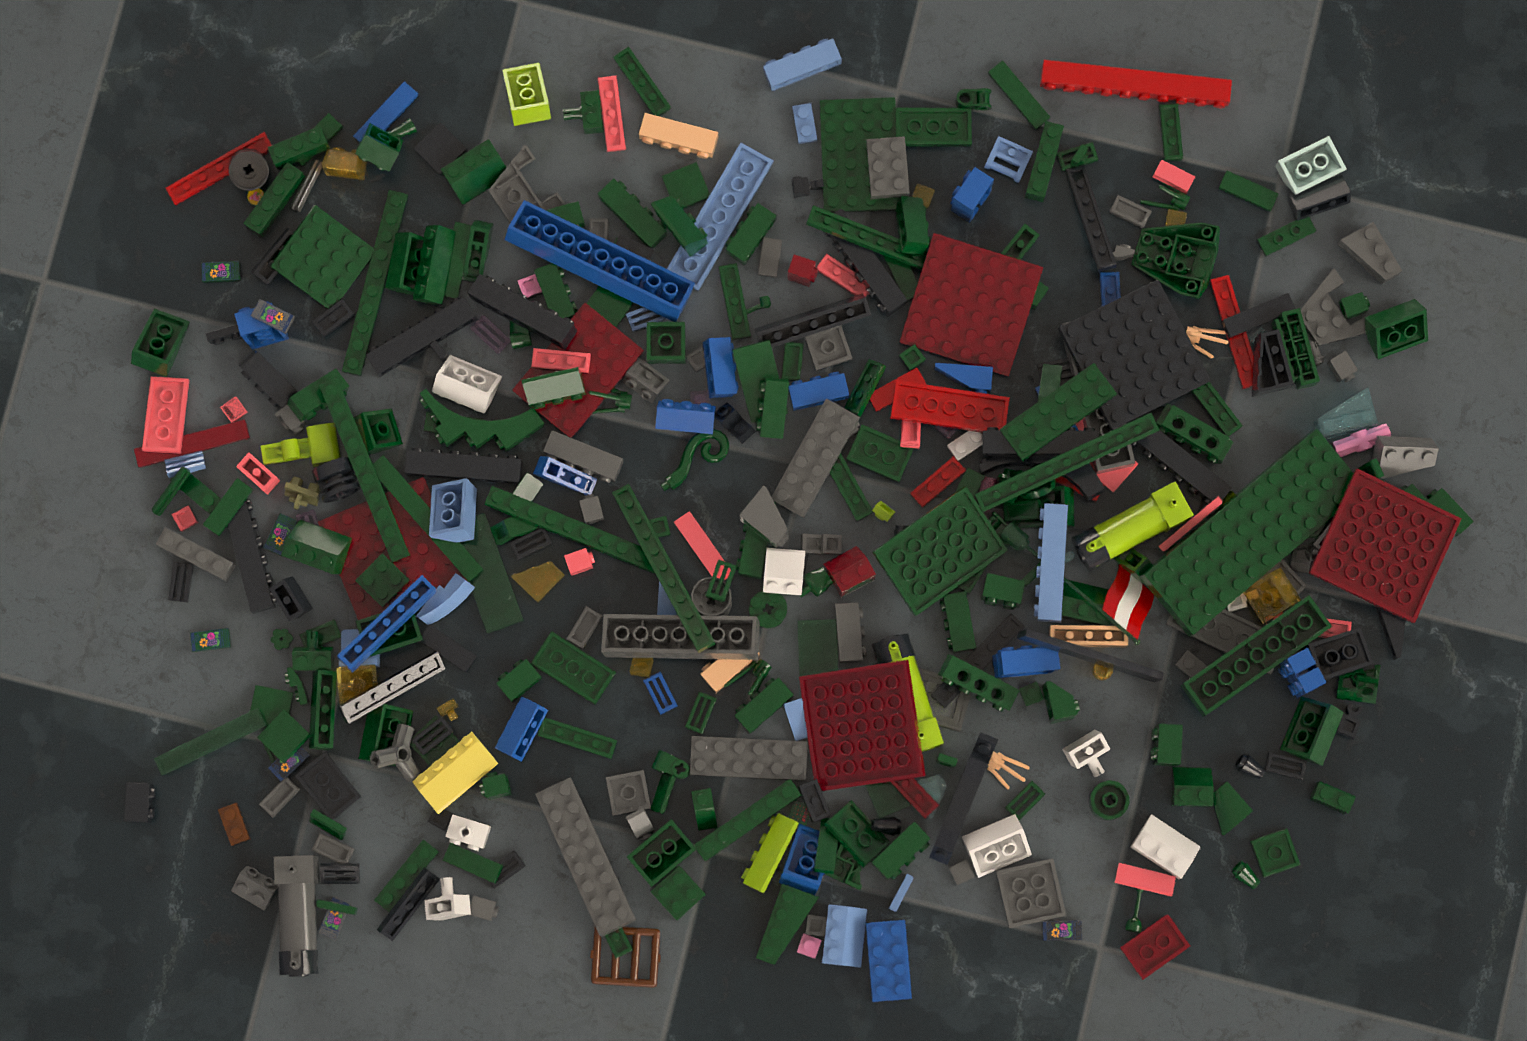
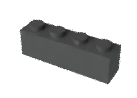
(583, 456)
(195, 554)

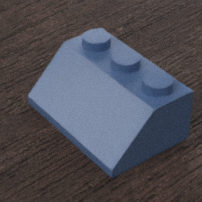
(453, 511)
(844, 936)

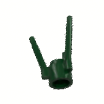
(1179, 199)
(622, 399)
(760, 670)

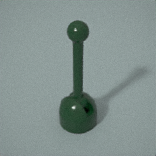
(1134, 923)

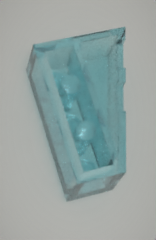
(1349, 416)

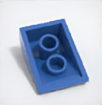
(800, 862)

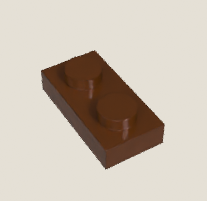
(234, 824)

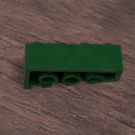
(787, 916)

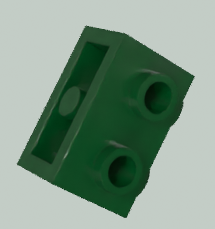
(495, 786)

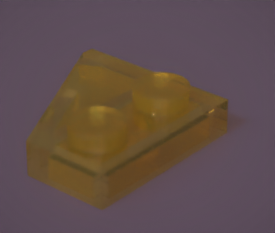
(539, 580)

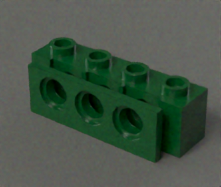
(1292, 327)
(1204, 432)
(1004, 695)

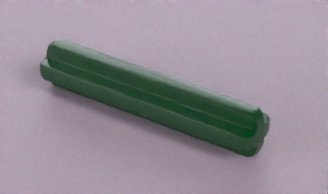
(171, 491)

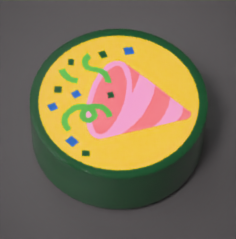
(254, 196)

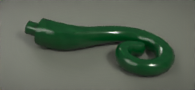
(678, 476)

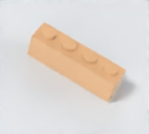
(678, 135)
(1090, 635)

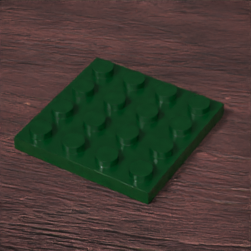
(322, 258)

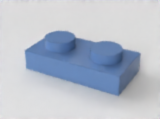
(804, 123)

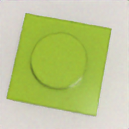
(883, 511)

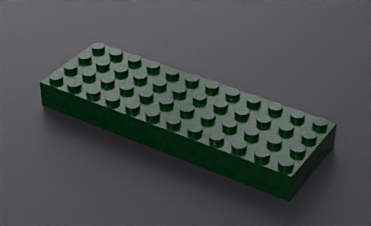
(1250, 533)

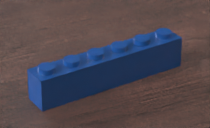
(387, 623)

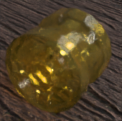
(1101, 673)

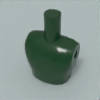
(816, 582)

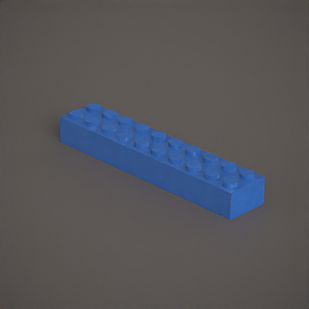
(599, 261)

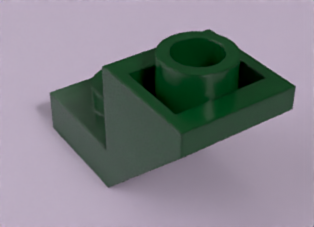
(510, 528)

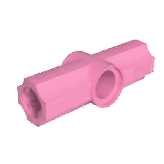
(1360, 440)

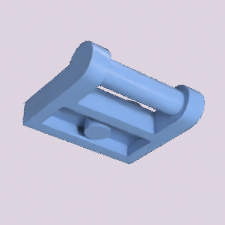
(1010, 153)

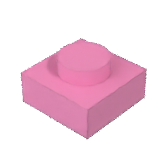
(530, 286)
(809, 946)

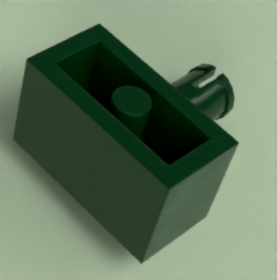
(588, 111)
(312, 656)

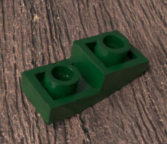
(295, 681)

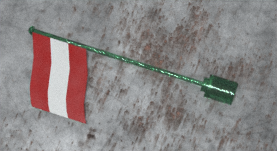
(1125, 601)

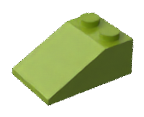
(526, 94)

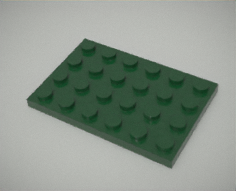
(844, 134)
(939, 551)

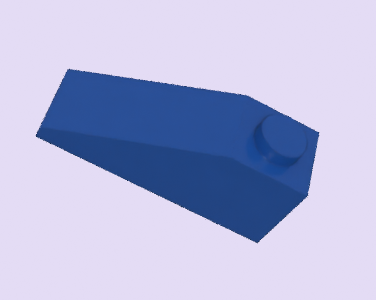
(970, 377)
(564, 475)

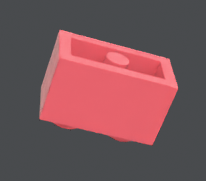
(258, 473)

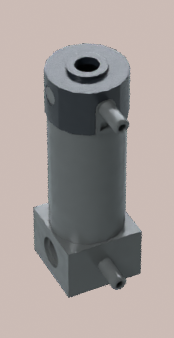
(297, 914)

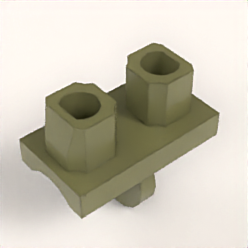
(302, 496)

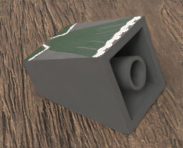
(764, 519)

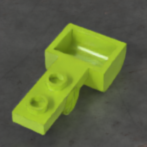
(319, 446)

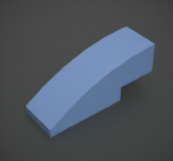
(445, 600)

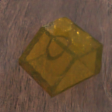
(343, 164)
(1272, 595)
(354, 683)

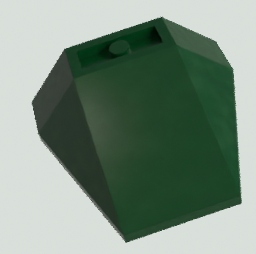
(1179, 256)

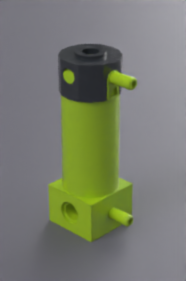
(1158, 513)
(900, 648)

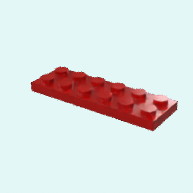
(948, 407)

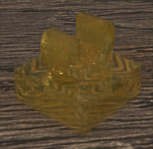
(448, 708)

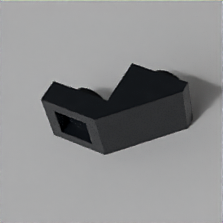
(734, 423)

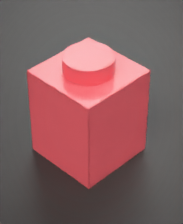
(579, 561)

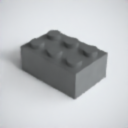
(887, 167)

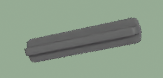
(306, 185)

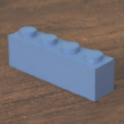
(801, 64)

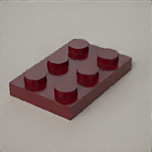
(1155, 946)

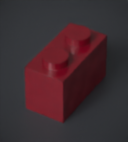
(802, 270)

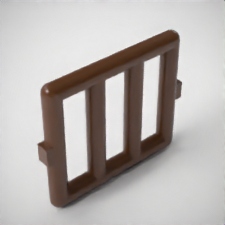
(633, 980)

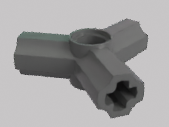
(400, 745)

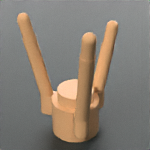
(1196, 333)
(996, 763)

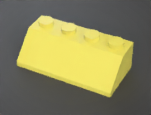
(455, 772)

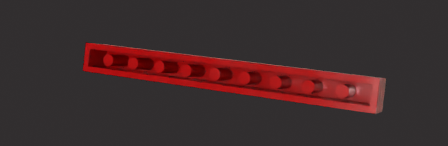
(1136, 83)

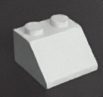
(784, 571)

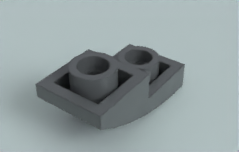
(1123, 252)

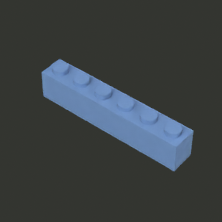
(1052, 562)

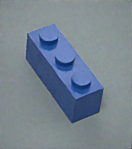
(720, 367)
(816, 391)
(685, 416)
(521, 729)

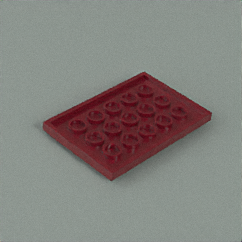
(610, 360)

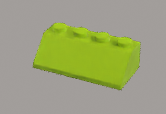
(771, 852)

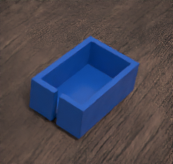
(974, 191)
(1025, 661)
(1298, 675)

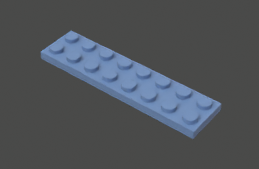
(723, 212)

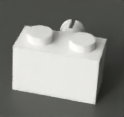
(1086, 752)
(468, 832)
(448, 904)

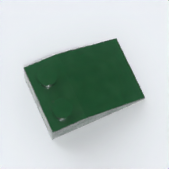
(159, 342)
(1059, 495)

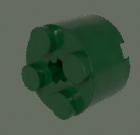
(1118, 795)

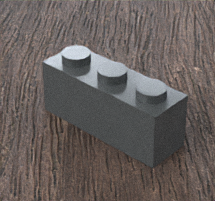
(850, 632)

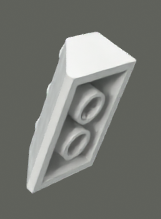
(466, 384)
(996, 845)
(1165, 847)

